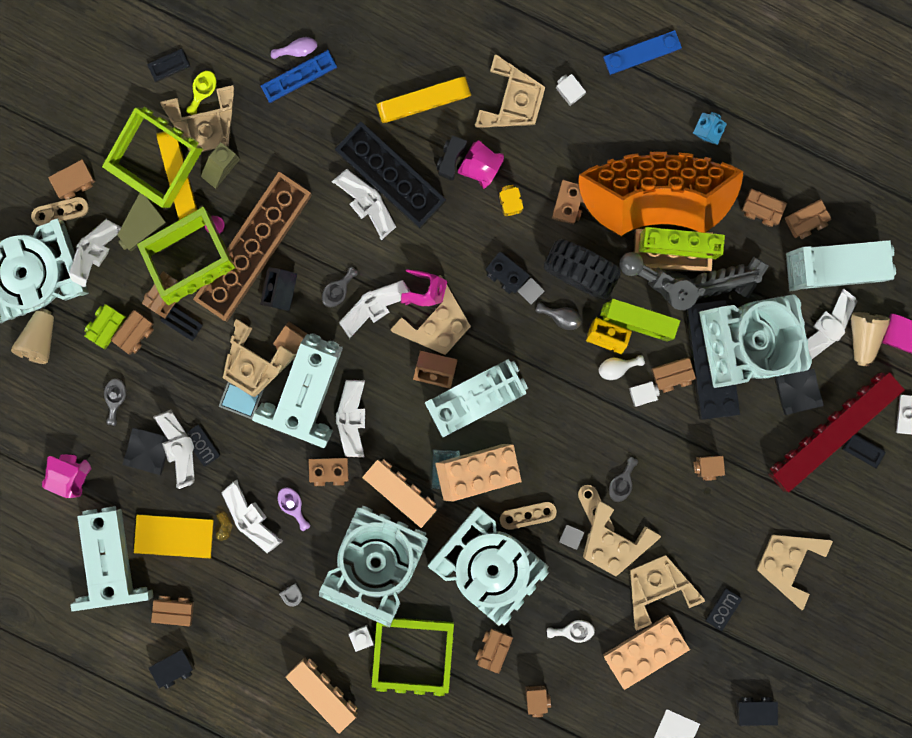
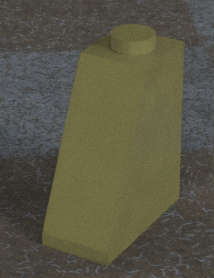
(219, 165)
(140, 223)

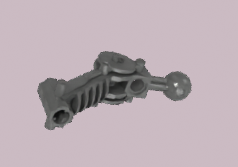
(683, 292)

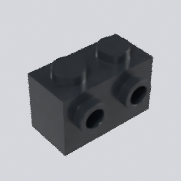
(506, 273)
(278, 289)
(172, 668)
(757, 712)

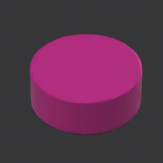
(219, 223)

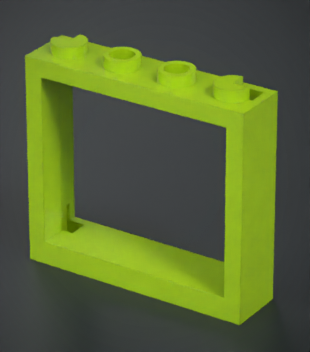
(123, 141)
(171, 235)
(681, 243)
(640, 320)
(417, 688)

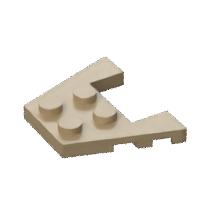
(520, 100)
(207, 127)
(441, 329)
(247, 368)
(610, 549)
(783, 560)
(656, 581)

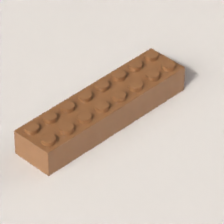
(255, 245)

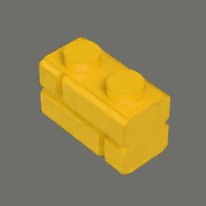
(510, 200)
(608, 335)

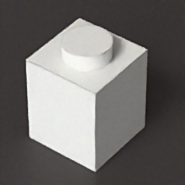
(570, 89)
(644, 393)
(361, 638)

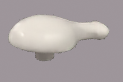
(615, 367)
(576, 631)

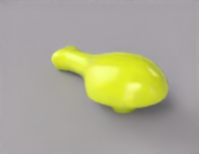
(202, 88)

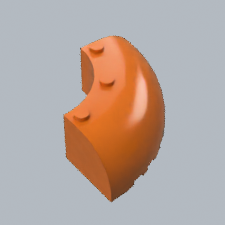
(660, 191)

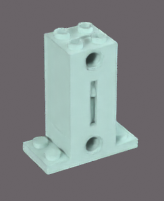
(840, 265)
(304, 392)
(106, 561)

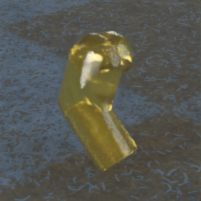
(225, 528)

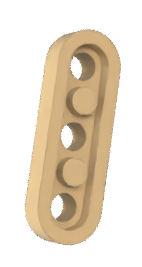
(68, 206)
(589, 504)
(537, 515)

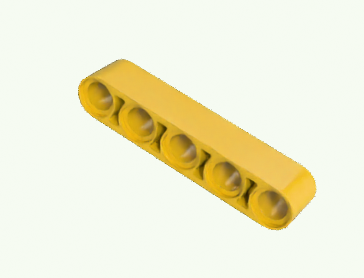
(423, 99)
(173, 160)

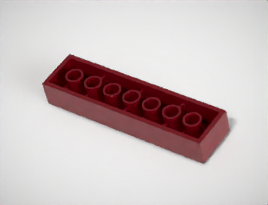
(837, 431)

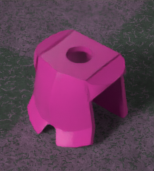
(481, 164)
(432, 296)
(65, 475)

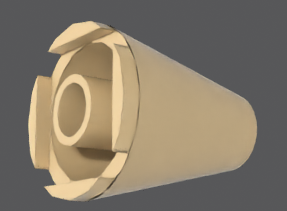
(867, 336)
(36, 338)

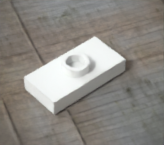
(904, 418)

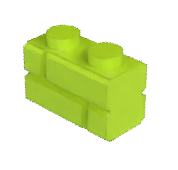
(104, 326)

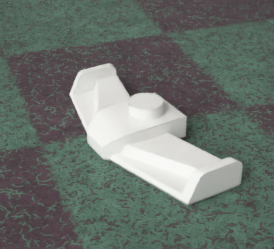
(366, 202)
(92, 250)
(372, 305)
(832, 326)
(351, 418)
(178, 448)
(249, 518)

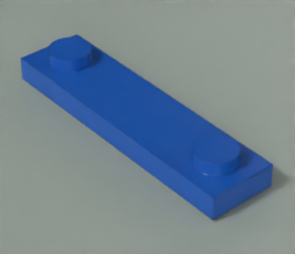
(642, 52)
(298, 76)

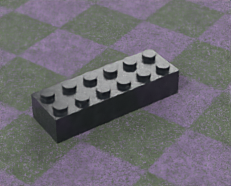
(390, 175)
(711, 401)

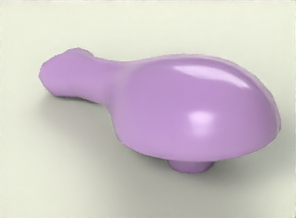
(297, 48)
(291, 504)

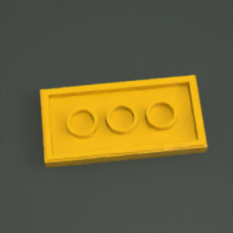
(173, 536)

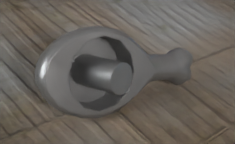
(336, 291)
(564, 317)
(114, 396)
(622, 484)

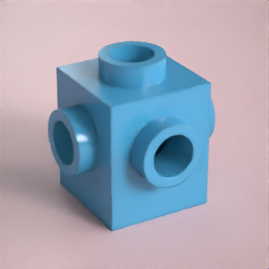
(710, 127)

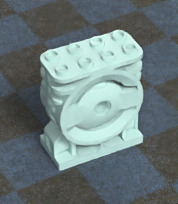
(28, 286)
(732, 346)
(476, 397)
(366, 527)
(494, 606)

